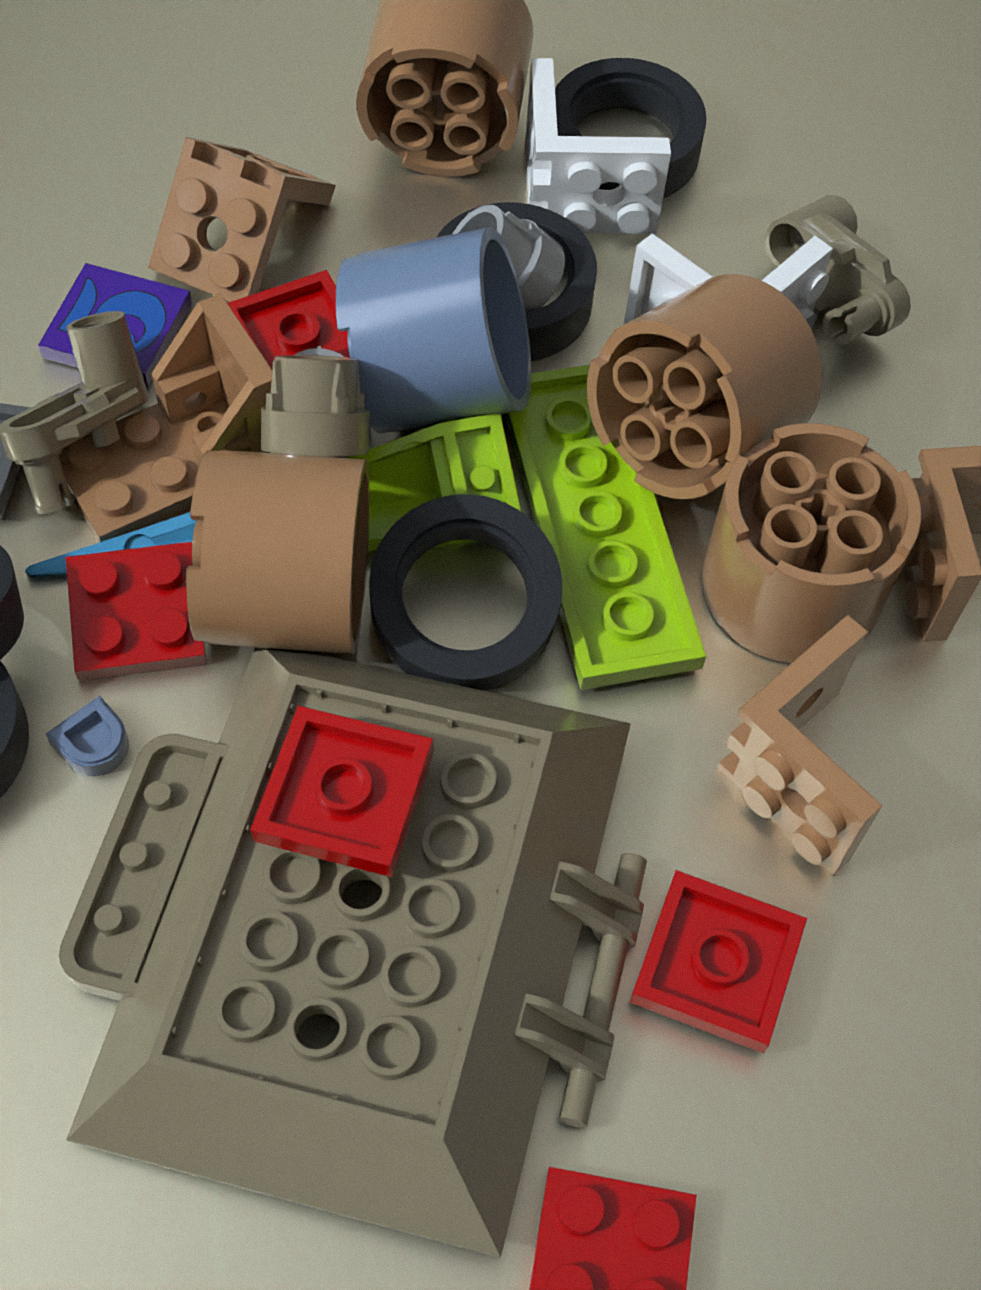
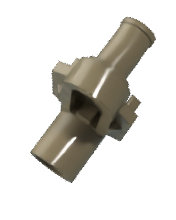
(861, 287)
(108, 390)

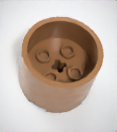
(445, 81)
(703, 382)
(806, 537)
(279, 551)

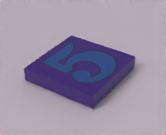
(150, 307)

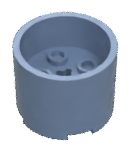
(436, 330)

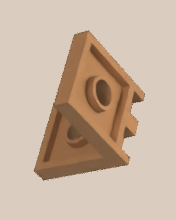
(250, 200)
(944, 560)
(785, 772)

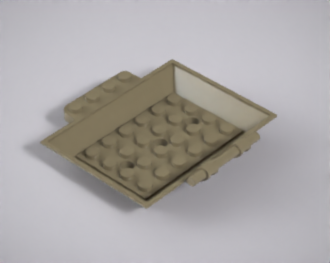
(436, 987)

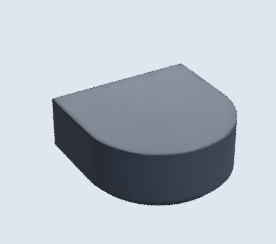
(91, 739)

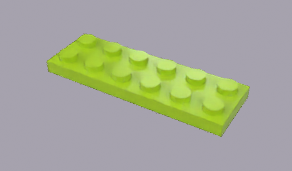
(617, 568)

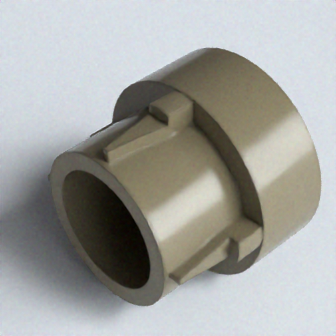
(315, 408)

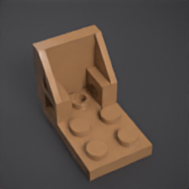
(207, 400)

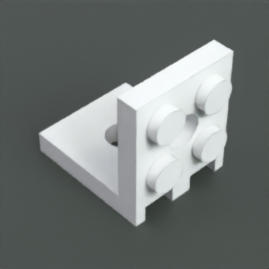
(569, 169)
(664, 273)

